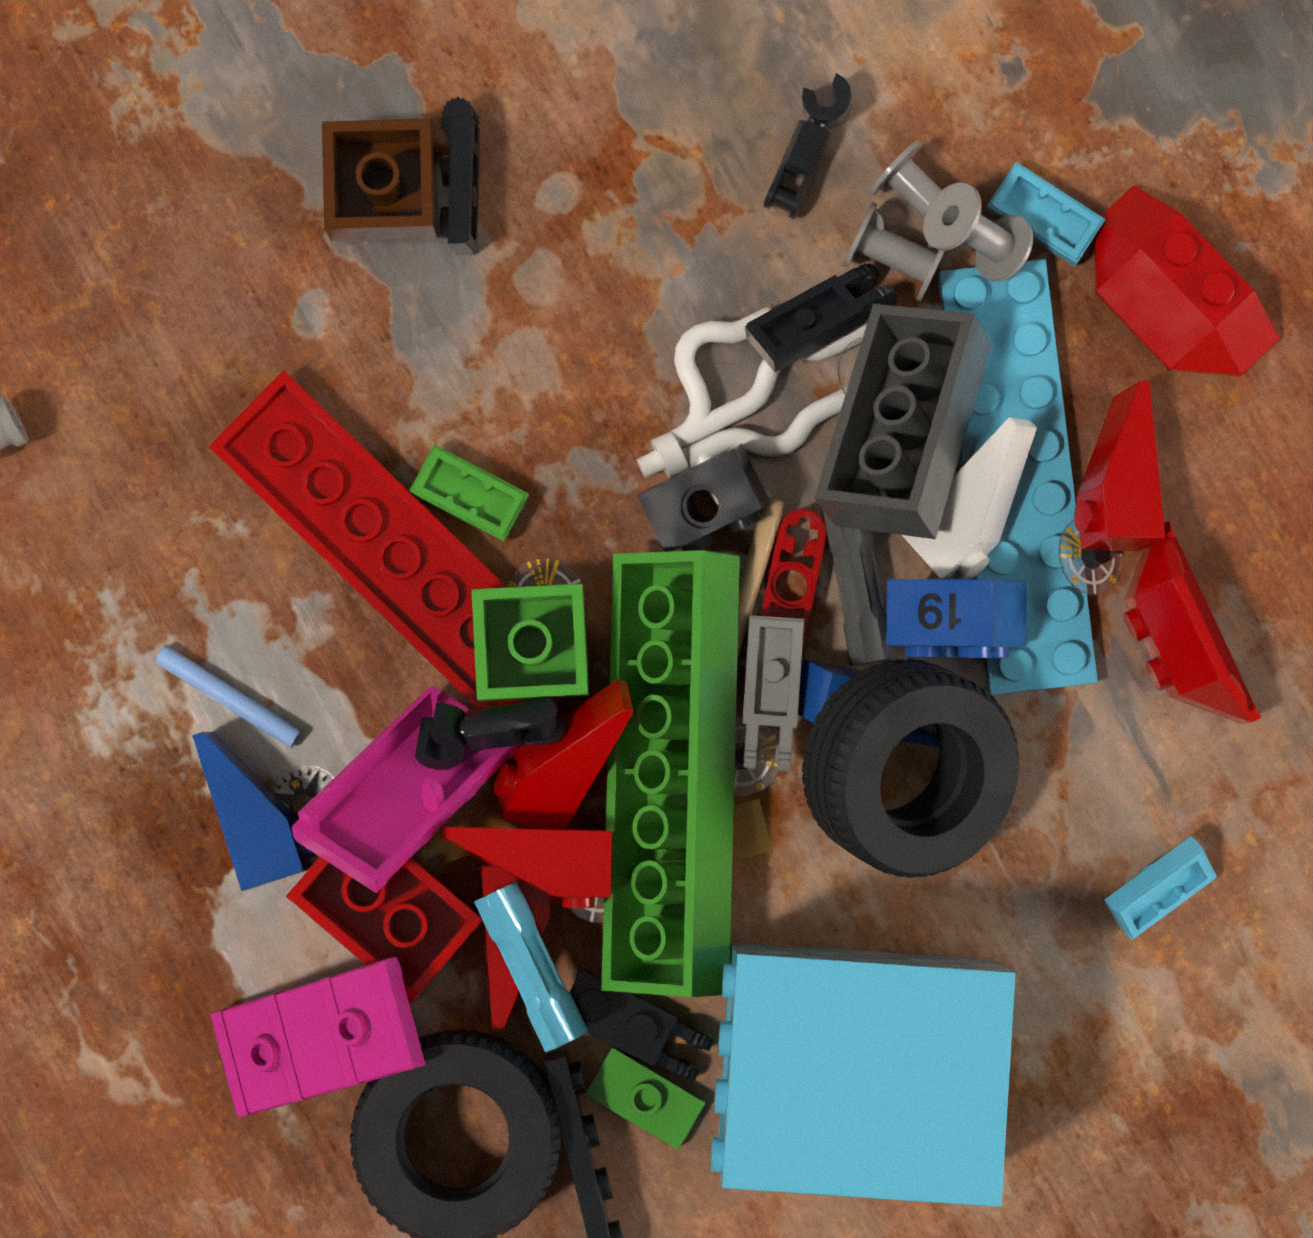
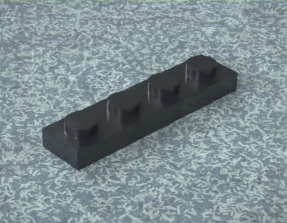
(579, 1137)

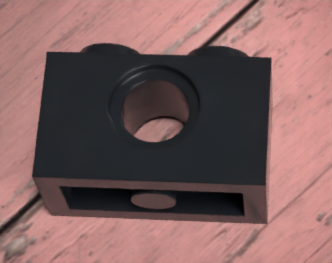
(672, 501)

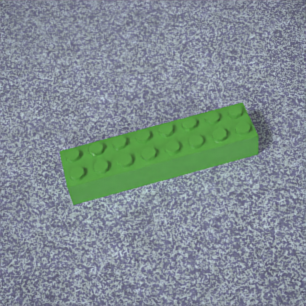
(672, 773)

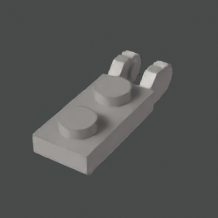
(772, 684)

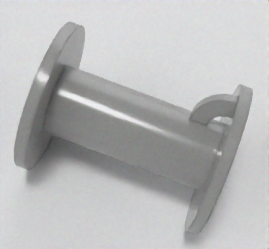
(909, 181)
(957, 219)
(894, 250)

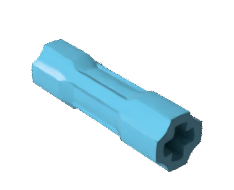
(531, 967)

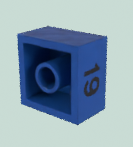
(946, 613)

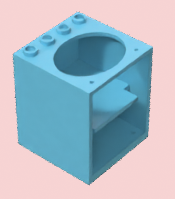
(864, 1074)

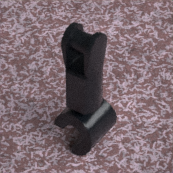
(808, 146)
(445, 735)

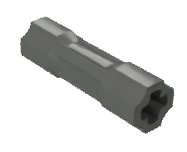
(859, 593)

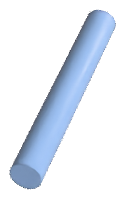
(228, 696)

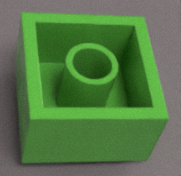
(530, 642)

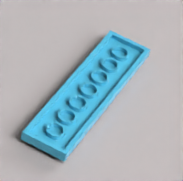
(1026, 384)

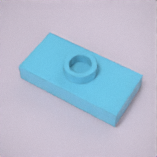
(1055, 217)
(1161, 888)

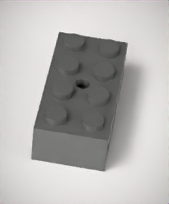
(903, 420)

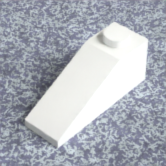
(978, 504)

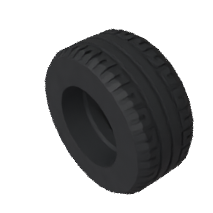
(964, 797)
(475, 1211)

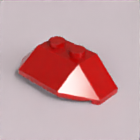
(1177, 290)
(1182, 635)

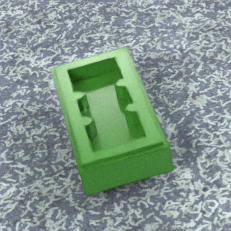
(469, 493)
(645, 1098)

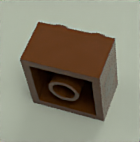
(379, 179)

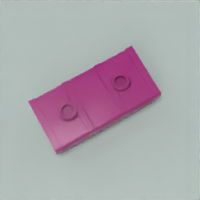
(390, 802)
(318, 1038)

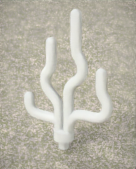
(699, 434)

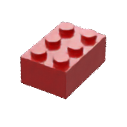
(408, 919)

